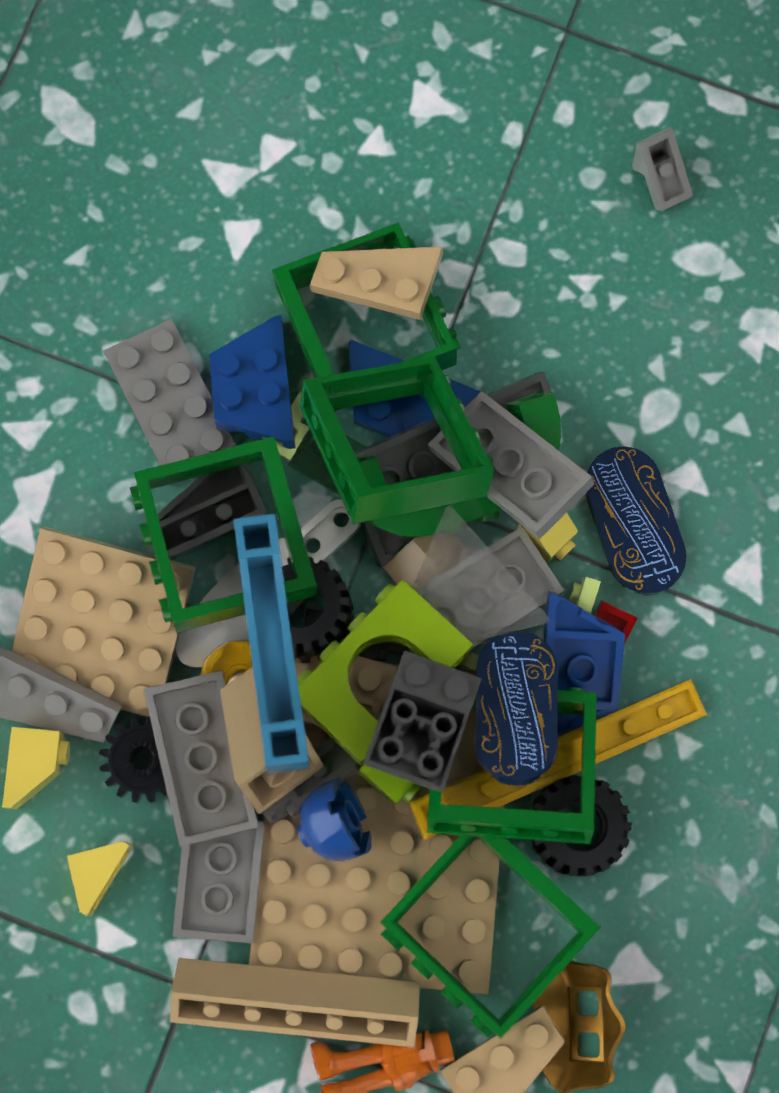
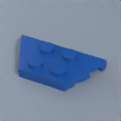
(253, 384)
(396, 414)
(586, 655)

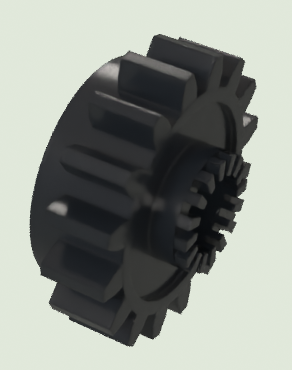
(122, 766)

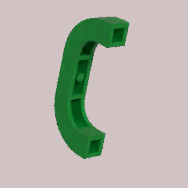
(536, 411)

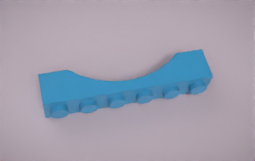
(271, 644)

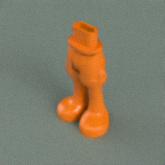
(400, 1064)

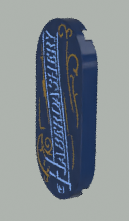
(635, 521)
(516, 708)

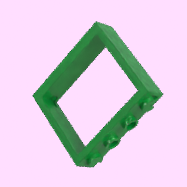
(300, 274)
(388, 382)
(232, 606)
(531, 823)
(453, 989)

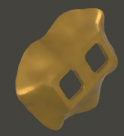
(568, 1067)

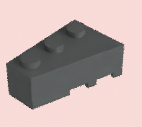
(208, 509)

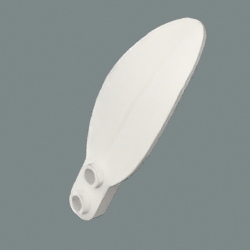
(198, 643)

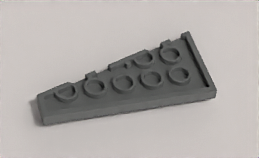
(410, 458)

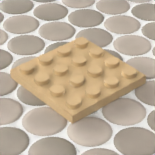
(99, 616)

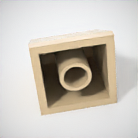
(247, 749)

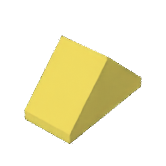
(94, 872)

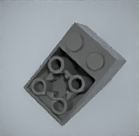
(422, 721)

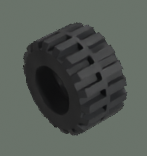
(335, 618)
(612, 836)

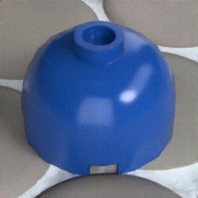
(332, 822)

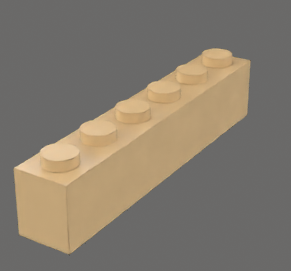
(295, 1002)

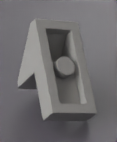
(663, 169)

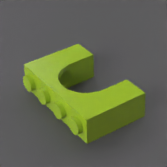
(398, 618)

